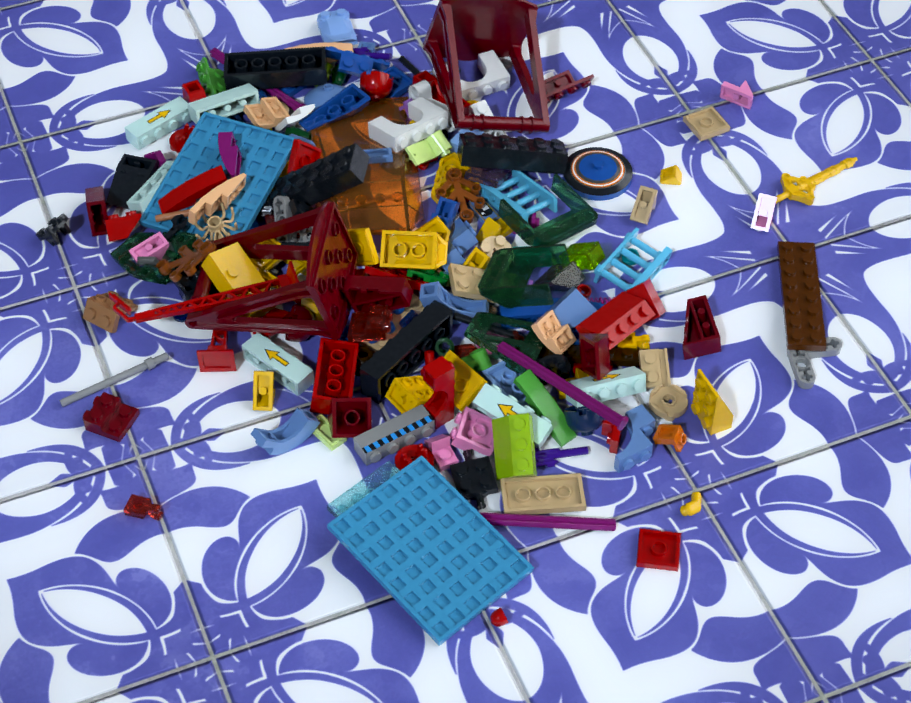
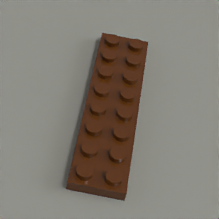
(801, 296)

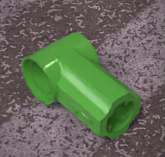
(478, 359)

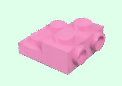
(473, 432)

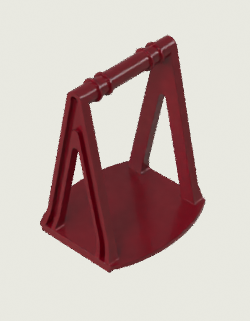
(476, 26)
(329, 261)

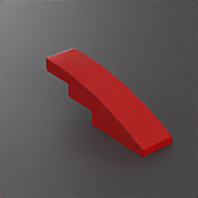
(193, 189)

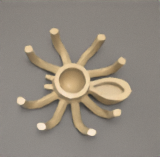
(216, 225)

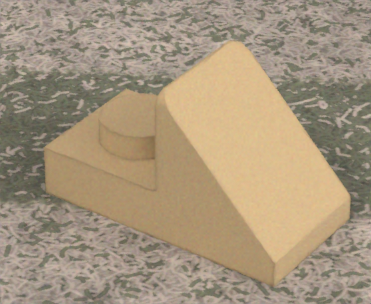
(644, 204)

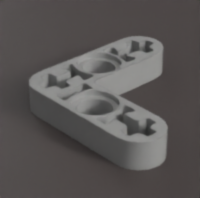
(281, 205)
(805, 356)

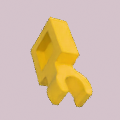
(635, 341)

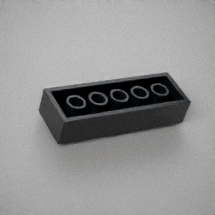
(276, 68)
(512, 153)
(324, 177)
(405, 351)

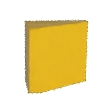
(671, 176)

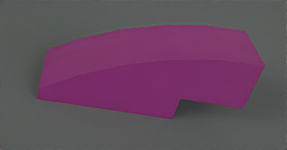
(229, 153)

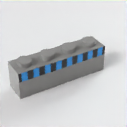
(394, 435)

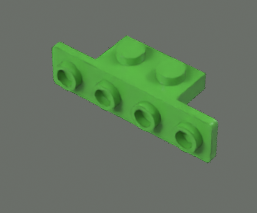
(210, 79)

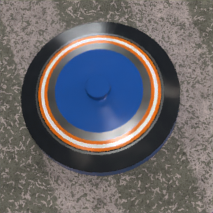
(598, 173)

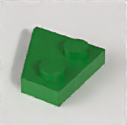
(431, 276)

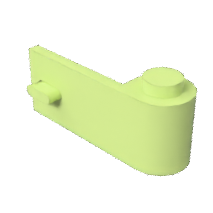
(428, 149)

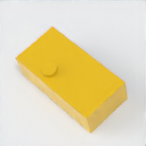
(233, 269)

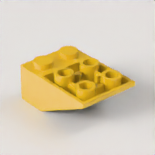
(709, 406)

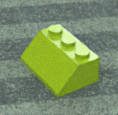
(514, 446)

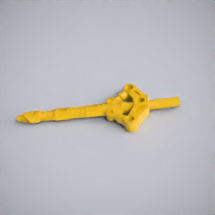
(796, 193)

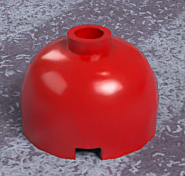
(376, 84)

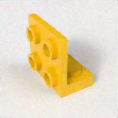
(408, 392)

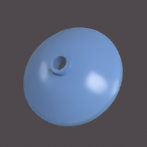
(322, 94)

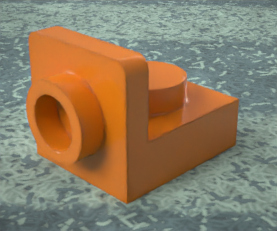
(670, 435)

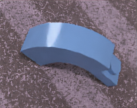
(289, 435)

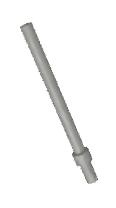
(148, 363)

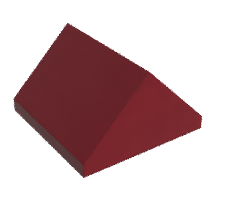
(594, 354)
(349, 417)

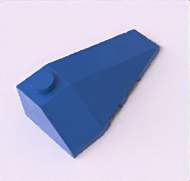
(341, 106)

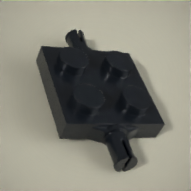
(474, 478)

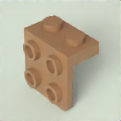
(100, 311)

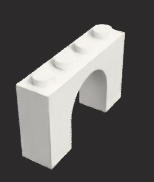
(494, 80)
(428, 120)

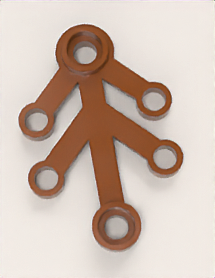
(455, 178)
(202, 251)

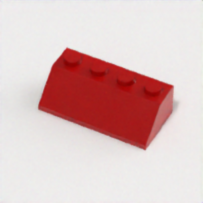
(618, 318)
(333, 373)

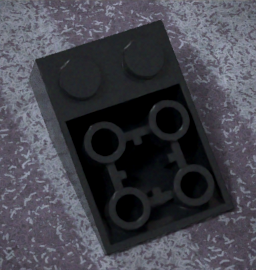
(128, 178)

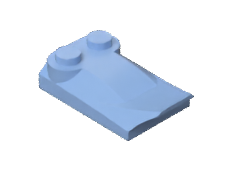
(336, 27)
(504, 379)

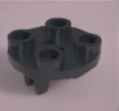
(55, 224)
(556, 363)

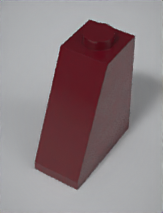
(96, 210)

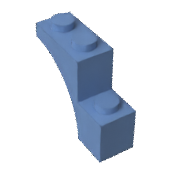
(460, 242)
(435, 291)
(639, 449)

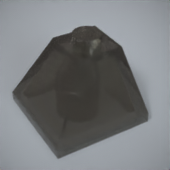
(562, 277)

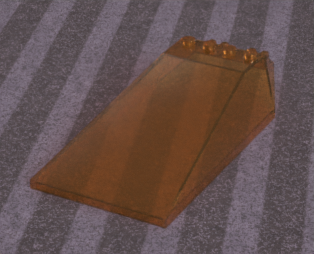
(390, 190)

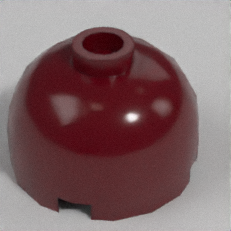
(299, 312)

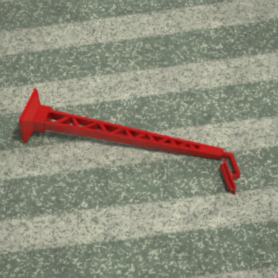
(191, 305)
(217, 357)

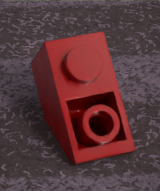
(193, 91)
(121, 227)

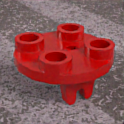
(180, 137)
(413, 451)

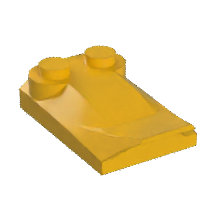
(412, 250)

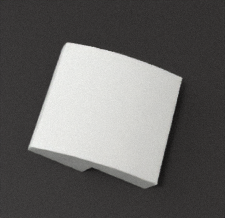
(294, 118)

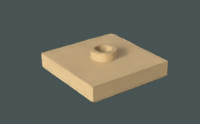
(706, 123)

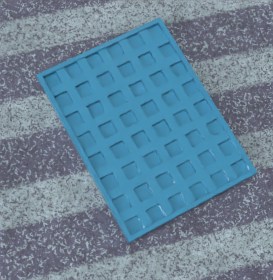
(263, 160)
(430, 549)

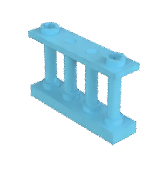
(525, 184)
(651, 269)

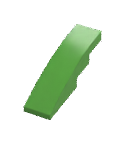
(544, 405)

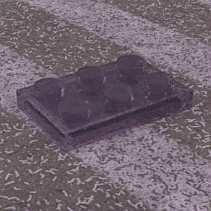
(488, 176)

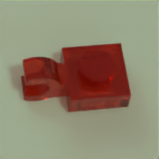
(141, 506)

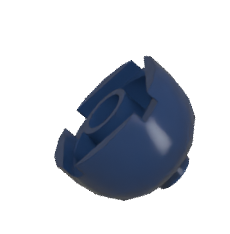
(582, 420)

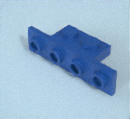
(354, 63)

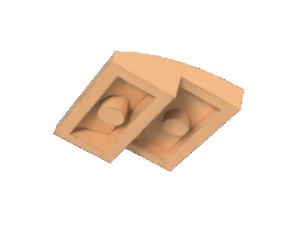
(266, 113)
(552, 334)

